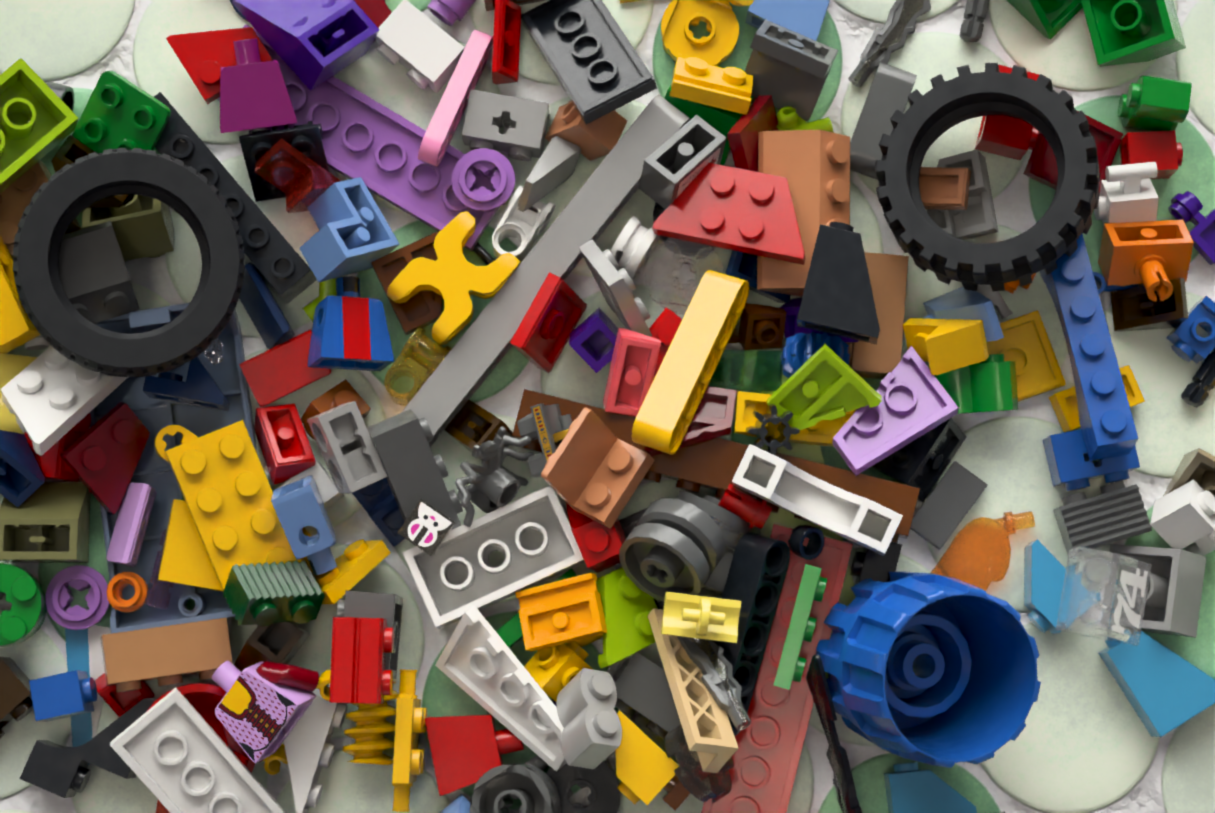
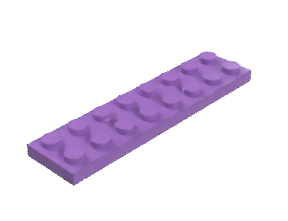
(382, 149)

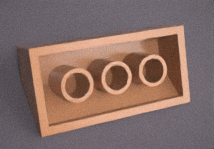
(820, 192)

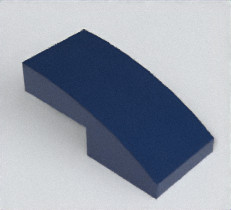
(382, 509)

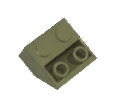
(47, 525)

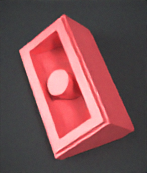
(630, 372)

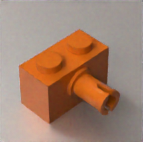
(1146, 255)

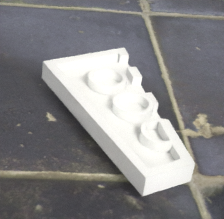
(501, 685)

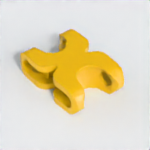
(452, 278)

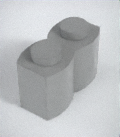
(589, 718)

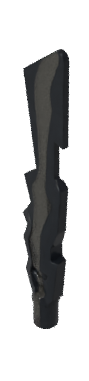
(836, 753)

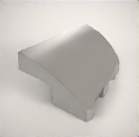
(980, 214)

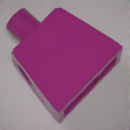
(253, 92)

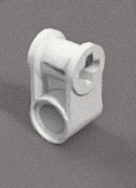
(521, 225)

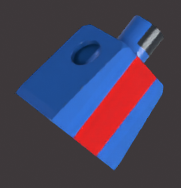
(350, 331)

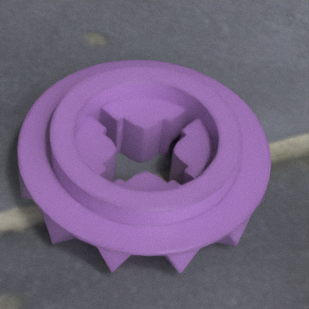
(485, 162)
(59, 597)

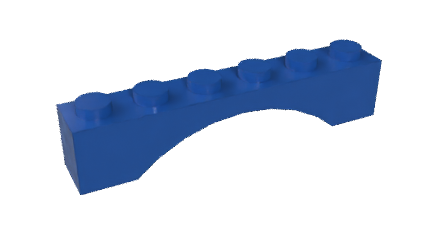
(1099, 386)

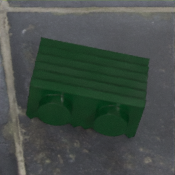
(273, 593)

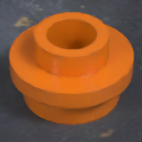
(116, 587)

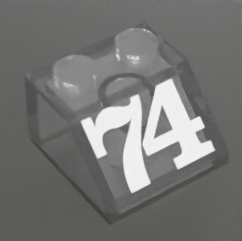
(1104, 595)

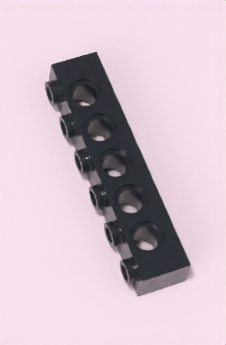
(260, 238)

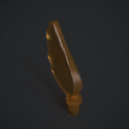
(982, 549)

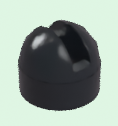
(815, 543)

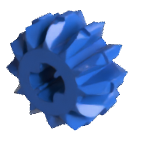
(803, 346)

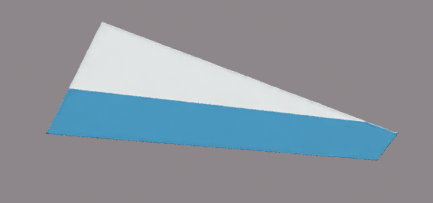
(85, 654)

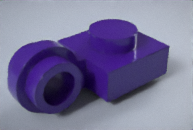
(1187, 208)

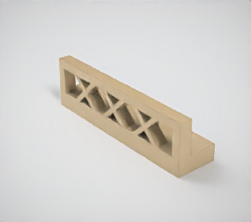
(702, 720)

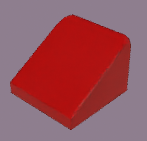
(121, 701)

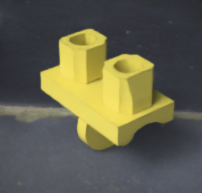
(700, 617)

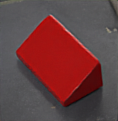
(506, 42)
(281, 370)
(283, 441)

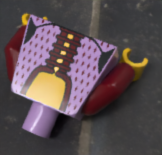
(265, 706)

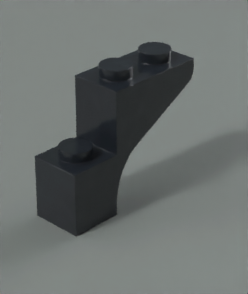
(64, 768)

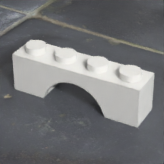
(816, 500)

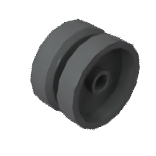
(672, 549)

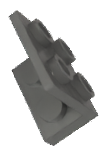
(789, 67)

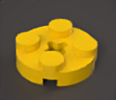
(720, 22)

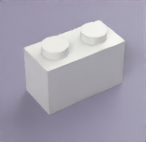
(419, 46)

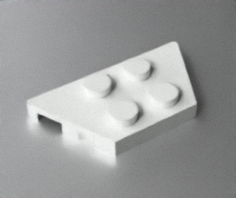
(54, 397)

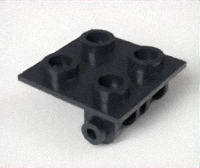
(304, 137)

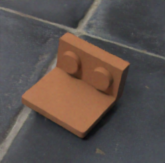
(595, 469)

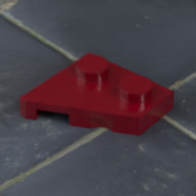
(108, 455)

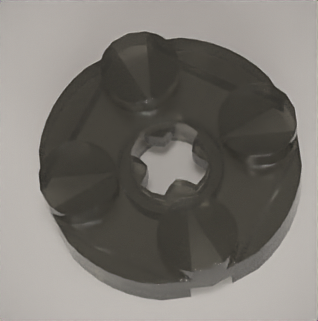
(690, 772)

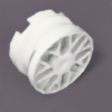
(634, 246)

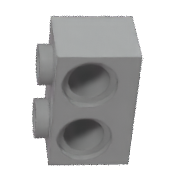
(347, 448)

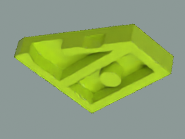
(822, 391)

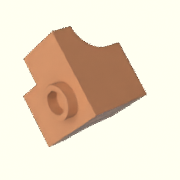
(594, 138)

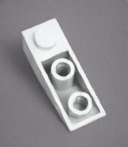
(310, 749)

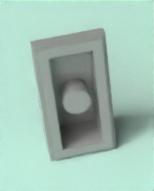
(550, 171)

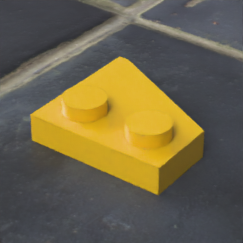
(351, 568)

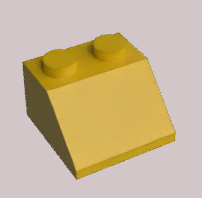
(641, 764)

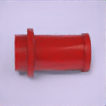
(745, 507)

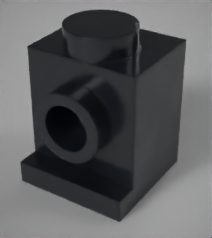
(875, 566)

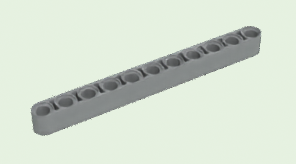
(556, 253)

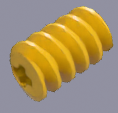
(370, 732)

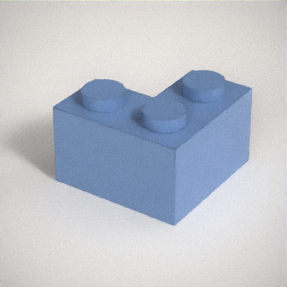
(349, 231)

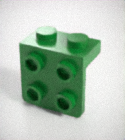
(121, 116)

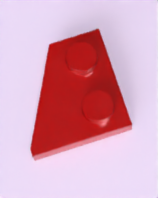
(207, 52)

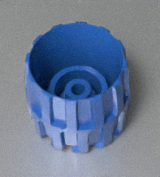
(930, 668)

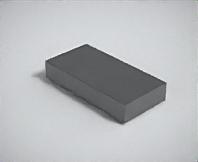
(947, 505)

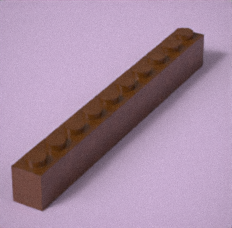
(716, 461)

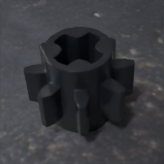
(784, 428)

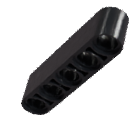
(757, 582)

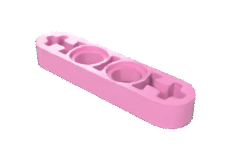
(455, 98)

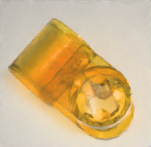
(414, 364)

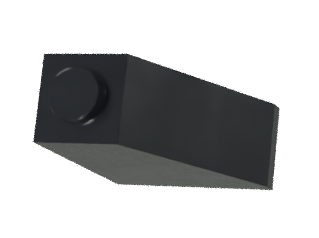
(839, 287)

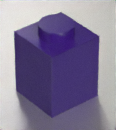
(595, 340)

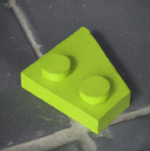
(625, 617)

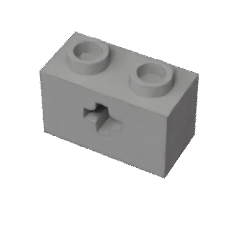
(487, 114)

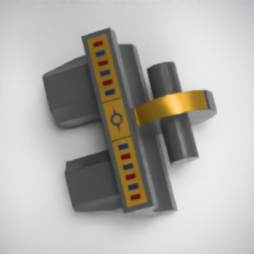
(547, 426)

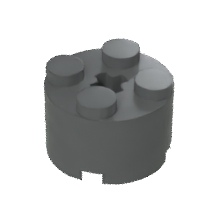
(517, 781)

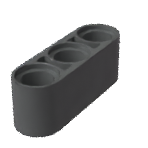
(886, 95)

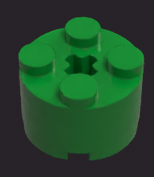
(27, 607)

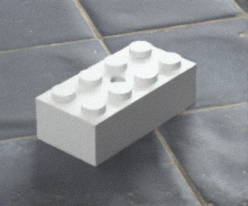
(534, 545)

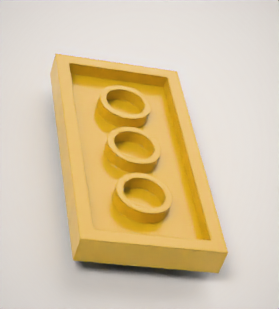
(230, 500)

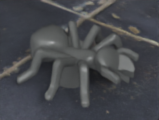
(494, 484)

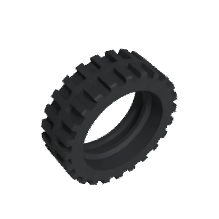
(967, 98)

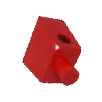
(466, 748)

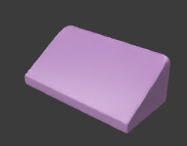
(131, 524)

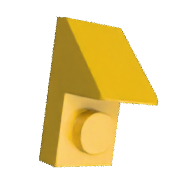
(947, 342)

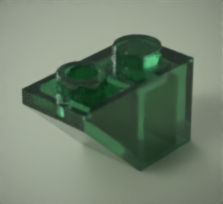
(748, 370)

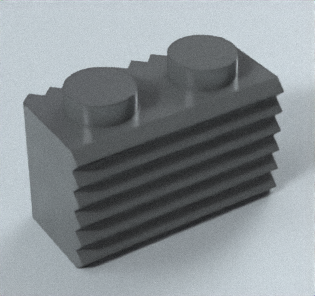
(1103, 518)

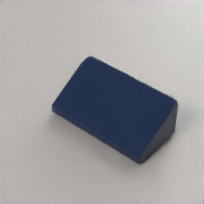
(264, 309)

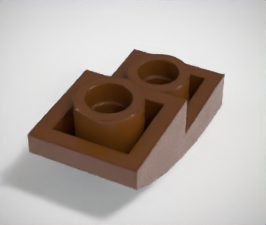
(759, 327)

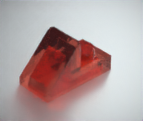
(294, 175)

